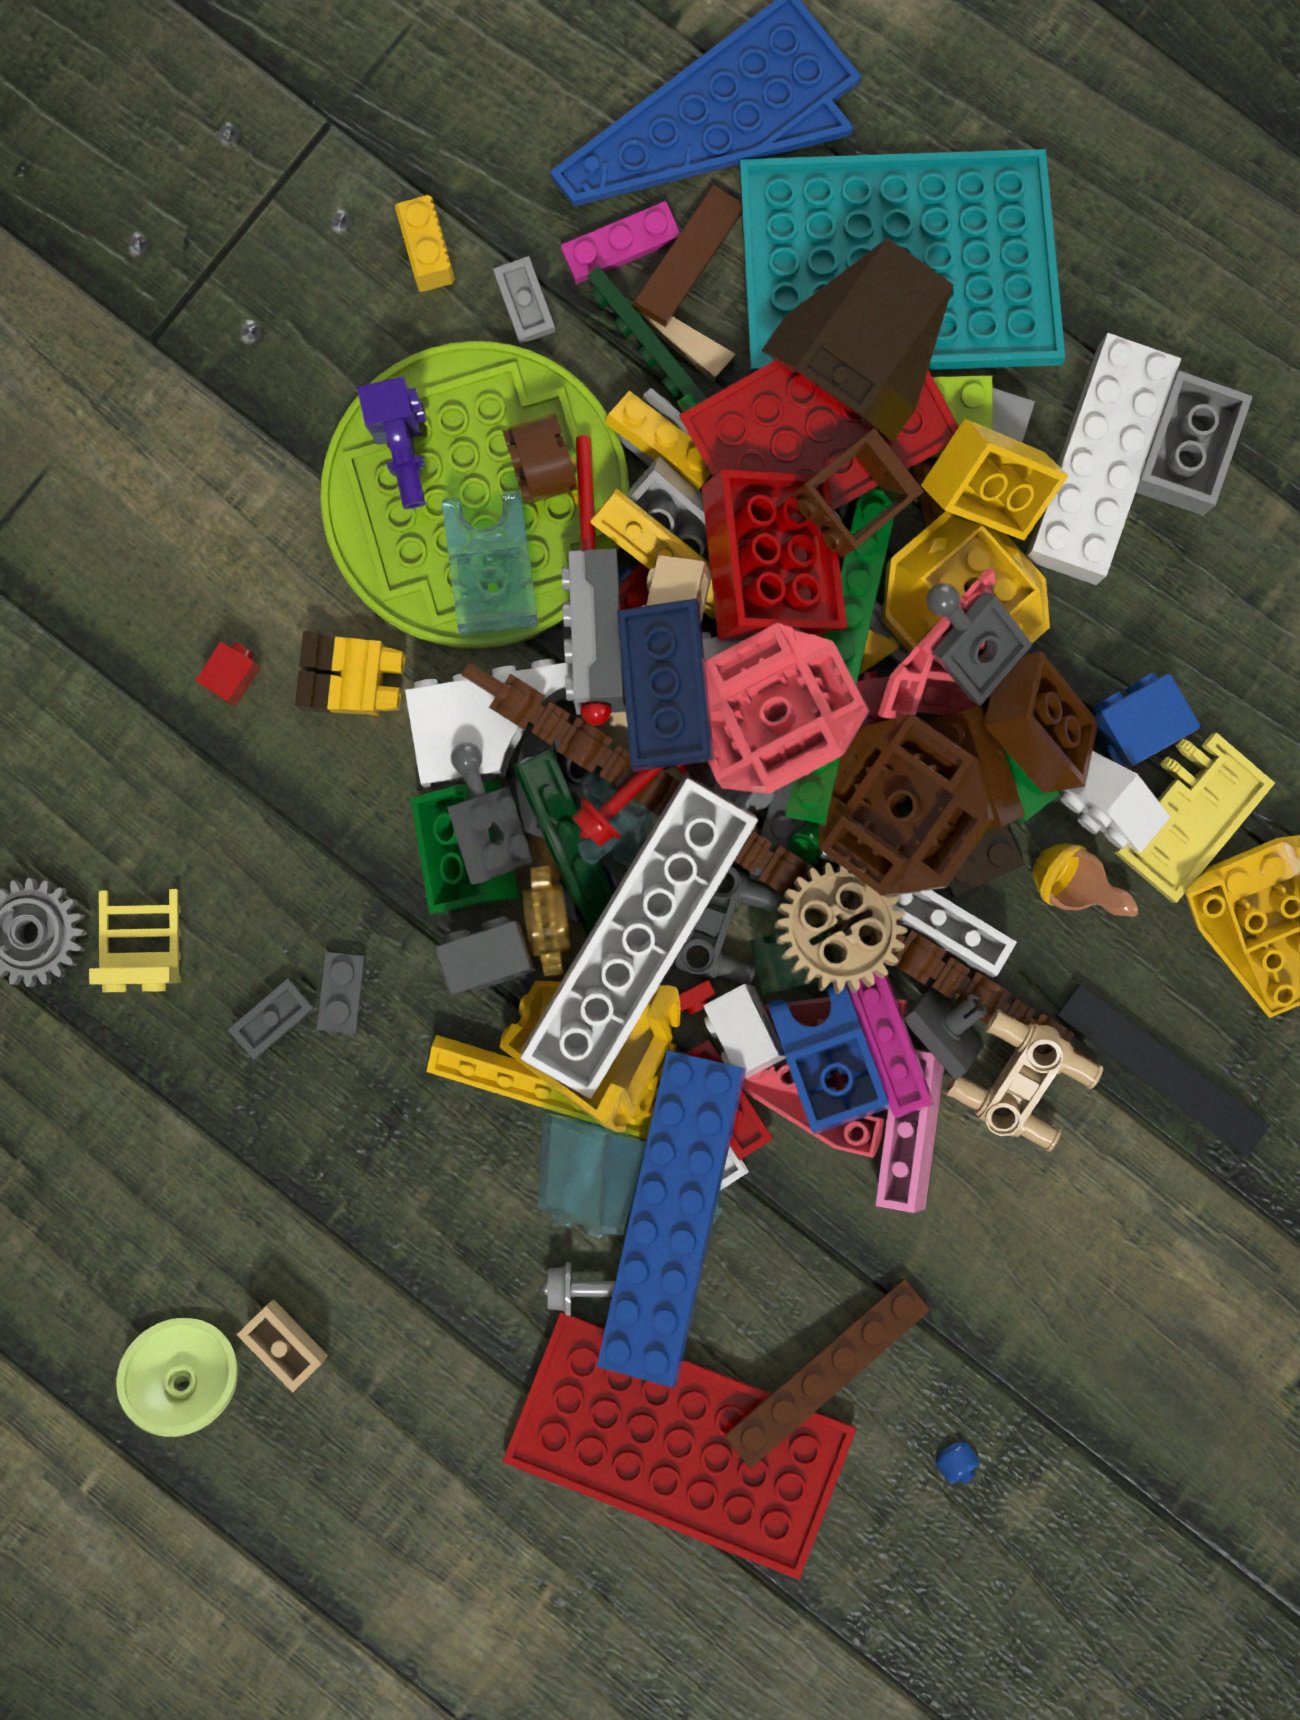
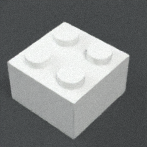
(1116, 804)

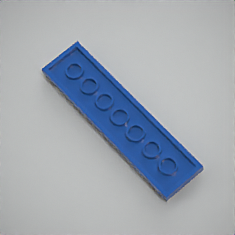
(671, 1218)

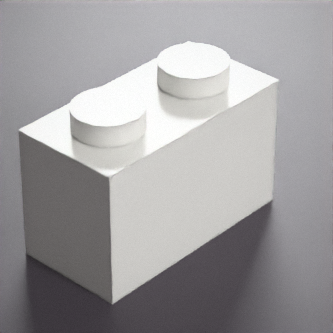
(744, 1030)

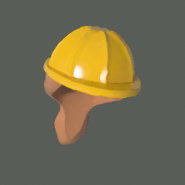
(1076, 880)

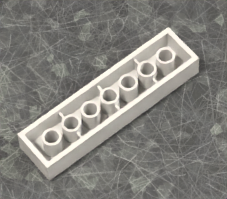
(638, 936)

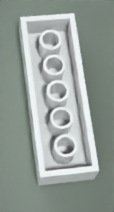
(1103, 458)

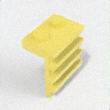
(145, 968)

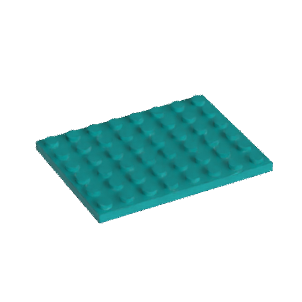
(963, 214)

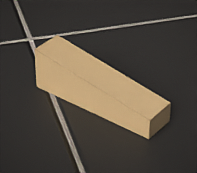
(697, 349)

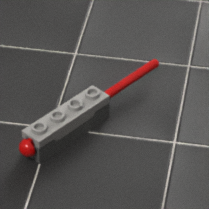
(592, 611)

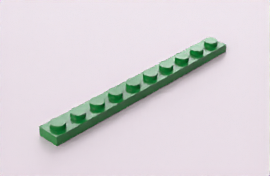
(860, 579)

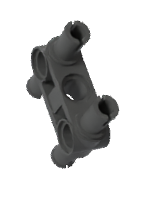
(714, 924)

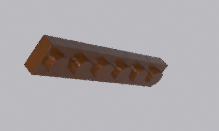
(826, 1373)

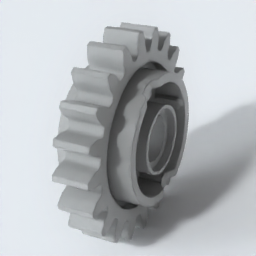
(55, 932)

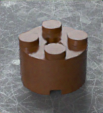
(540, 459)

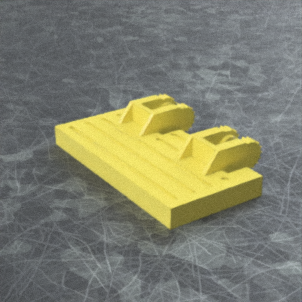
(1201, 812)

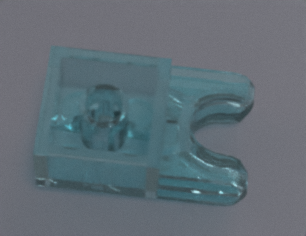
(488, 557)

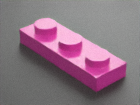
(621, 242)

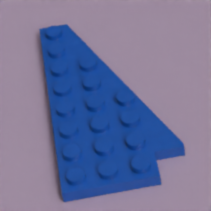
(746, 98)

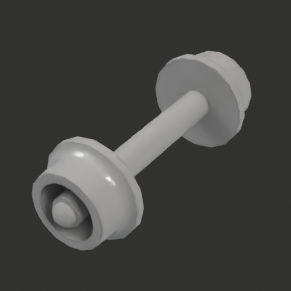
(561, 1288)

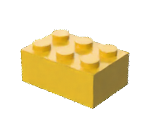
(994, 480)

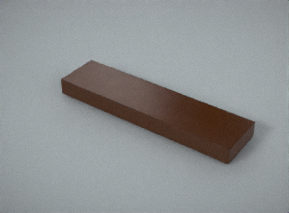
(689, 256)

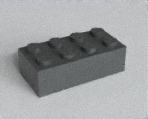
(485, 958)

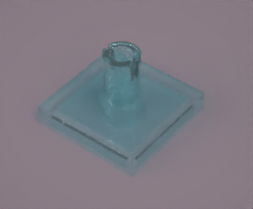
(632, 823)

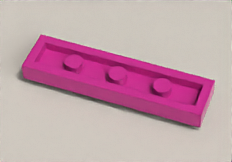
(891, 1047)

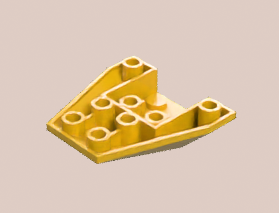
(1253, 920)

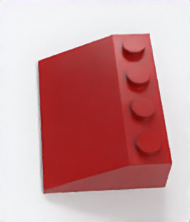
(769, 557)

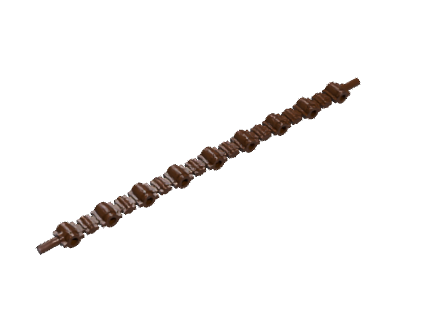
(780, 869)

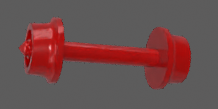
(596, 823)

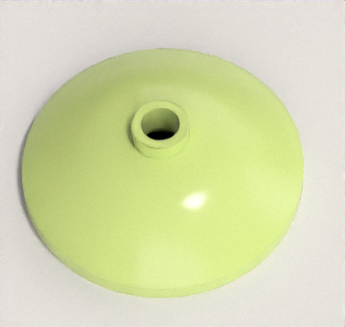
(162, 1360)

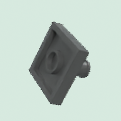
(947, 1029)

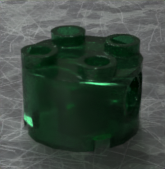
(775, 972)

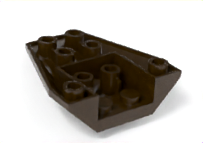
(868, 335)

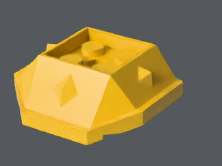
(958, 554)

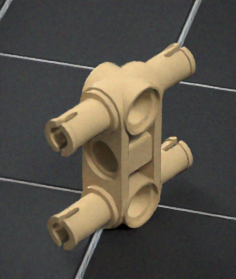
(1024, 1080)

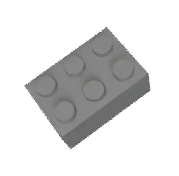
(1194, 443)

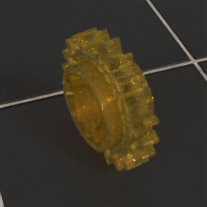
(546, 921)

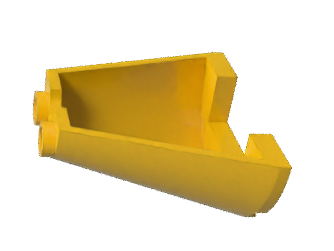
(636, 1071)

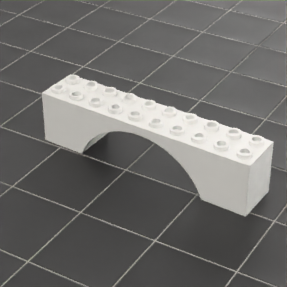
(461, 713)

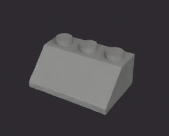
(673, 504)

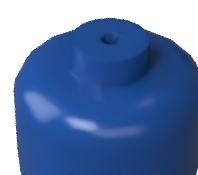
(958, 1462)

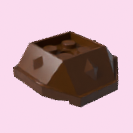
(865, 817)

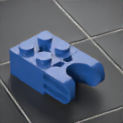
(826, 1049)

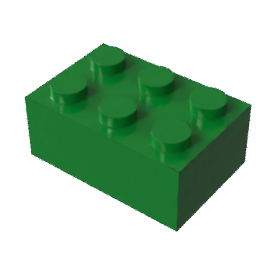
(441, 858)

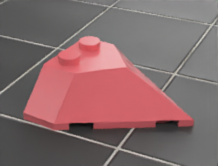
(920, 680)

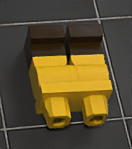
(360, 680)

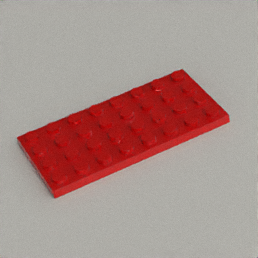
(666, 1451)

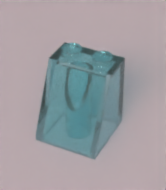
(588, 1174)

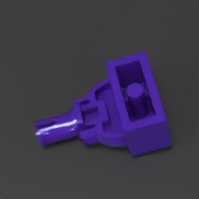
(394, 417)

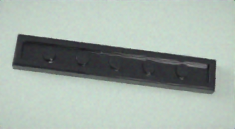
(1162, 1070)

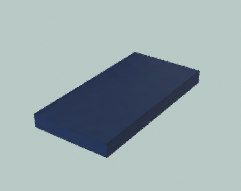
(665, 685)

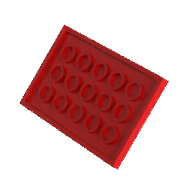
(793, 426)

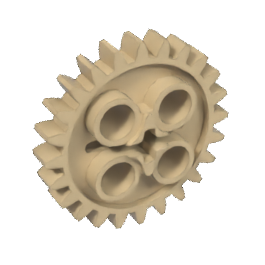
(857, 959)

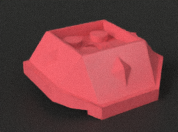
(771, 678)

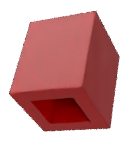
(229, 672)

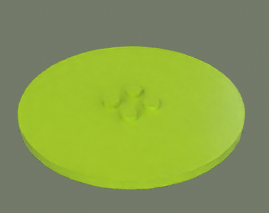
(469, 396)

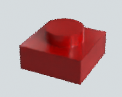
(696, 997)

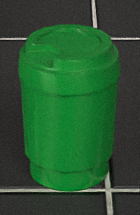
(805, 843)

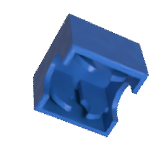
(1144, 721)

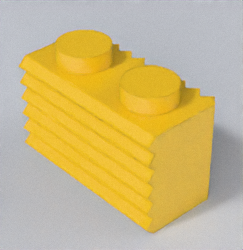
(425, 243)

